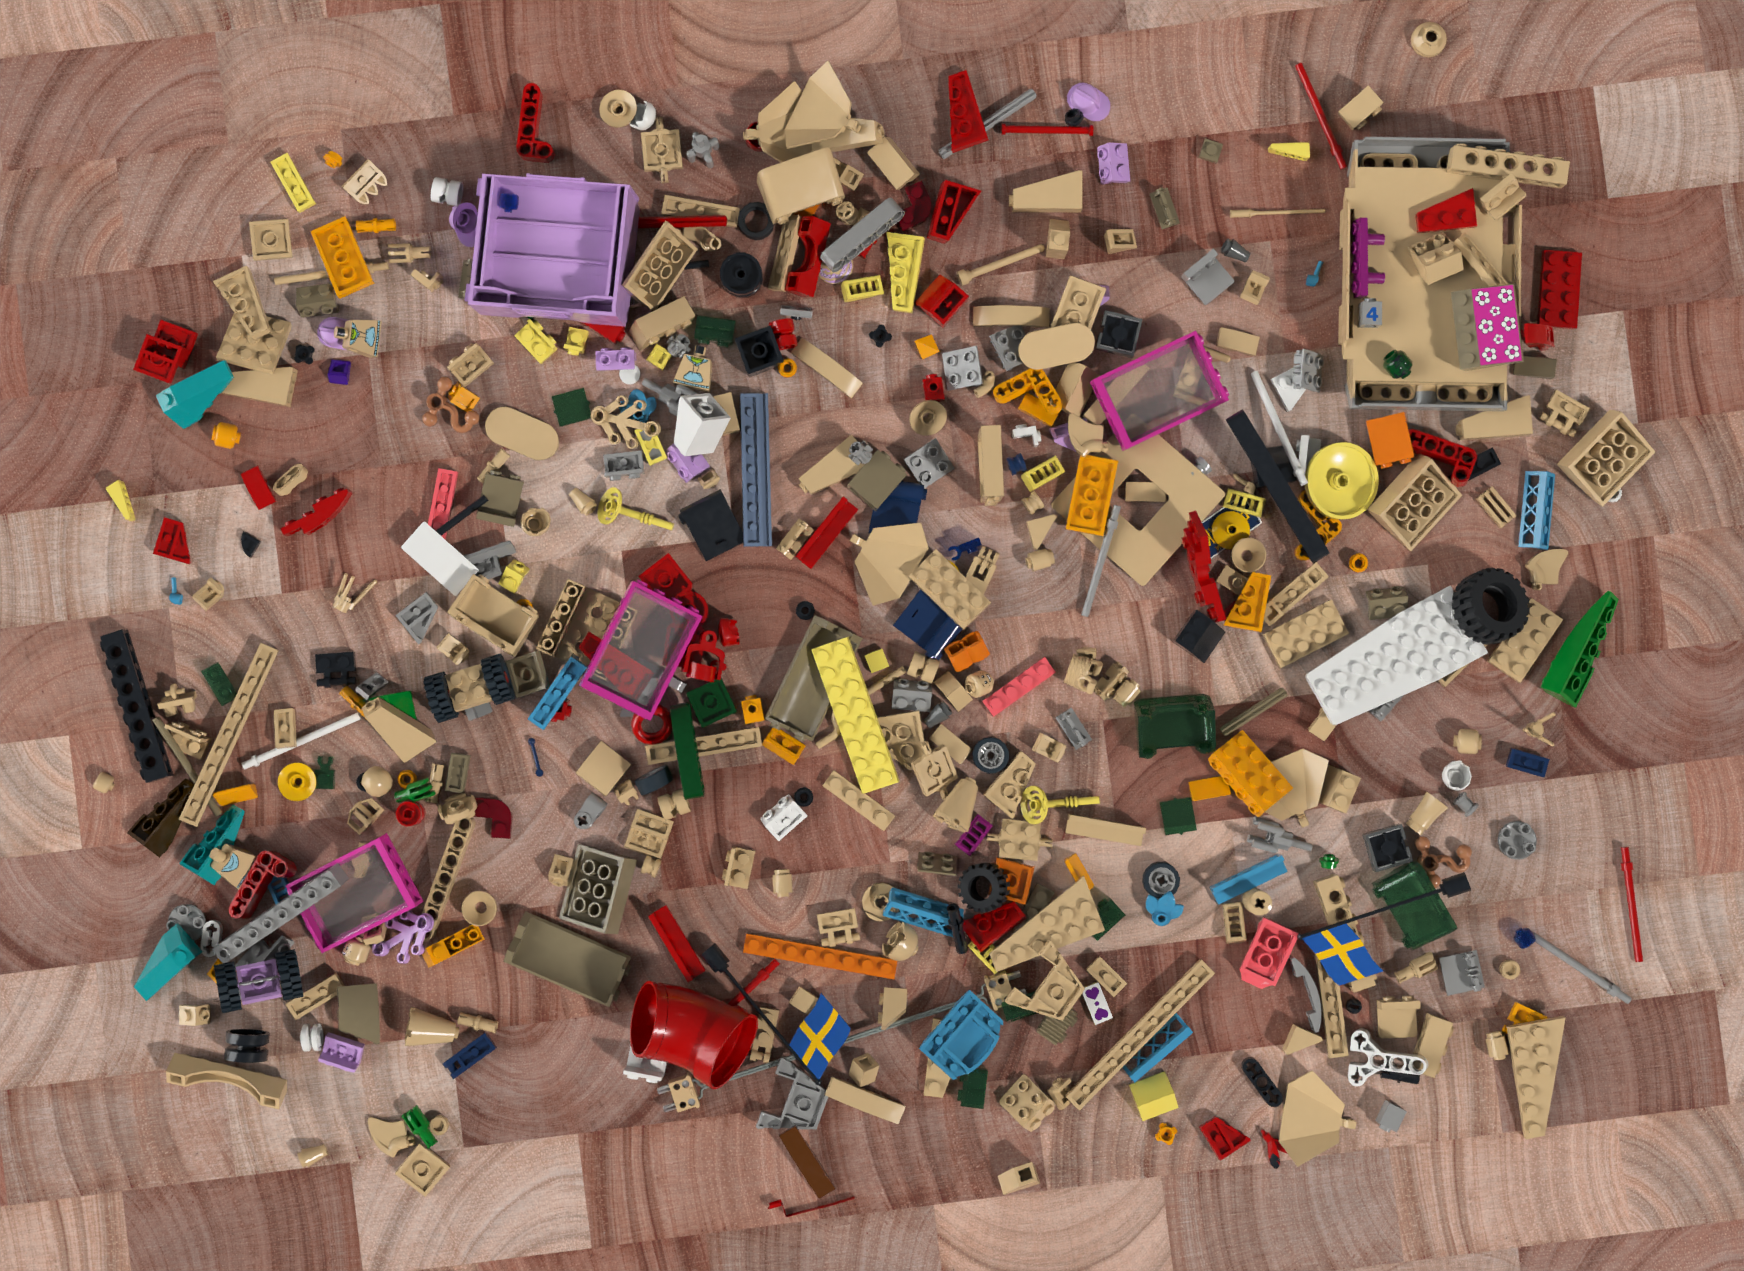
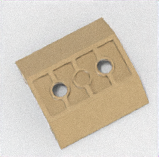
(573, 620)

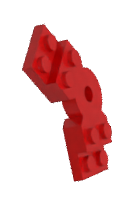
(1199, 558)
(672, 580)

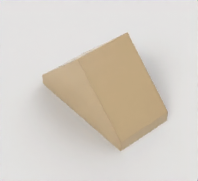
(1119, 240)
(1039, 528)
(953, 690)
(1299, 1039)

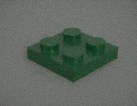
(711, 702)

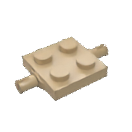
(661, 150)
(934, 770)
(1019, 840)

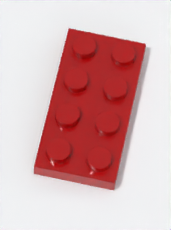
(1559, 289)

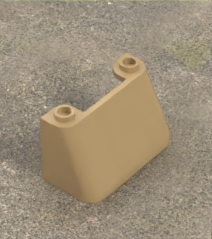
(800, 184)
(493, 615)

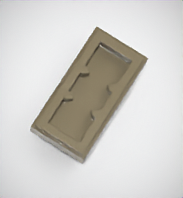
(457, 772)

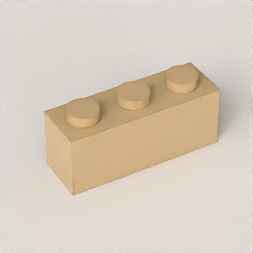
(1432, 1043)

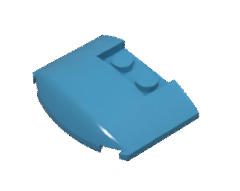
(963, 1037)

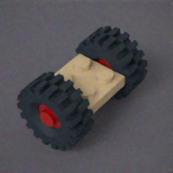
(469, 688)

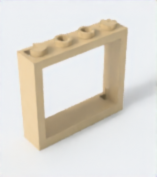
(990, 465)

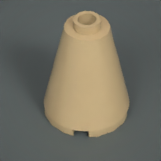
(958, 806)
(428, 1028)

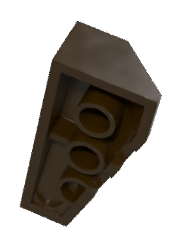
(160, 826)

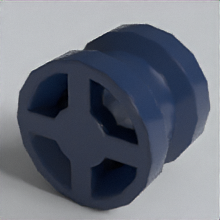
(1016, 464)

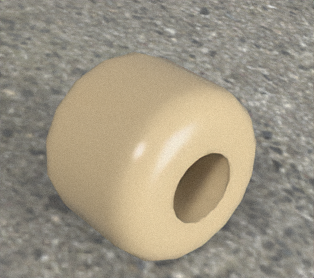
(104, 782)

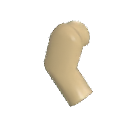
(987, 386)

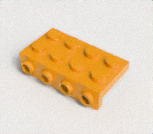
(1249, 773)

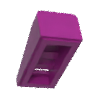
(960, 845)

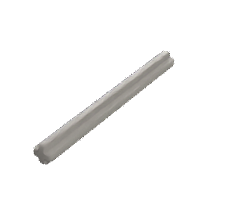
(998, 116)

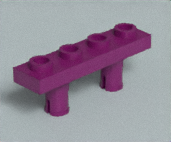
(1359, 249)

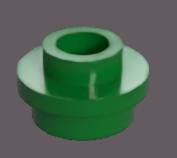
(1329, 861)

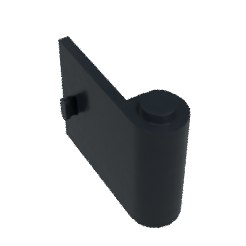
(710, 523)

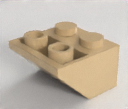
(1436, 258)

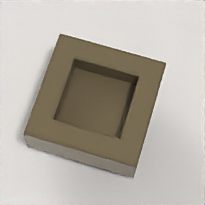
(1210, 151)

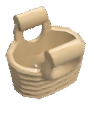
(1079, 671)

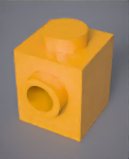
(752, 709)

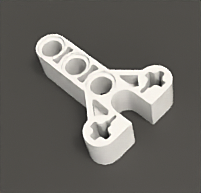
(1371, 1049)

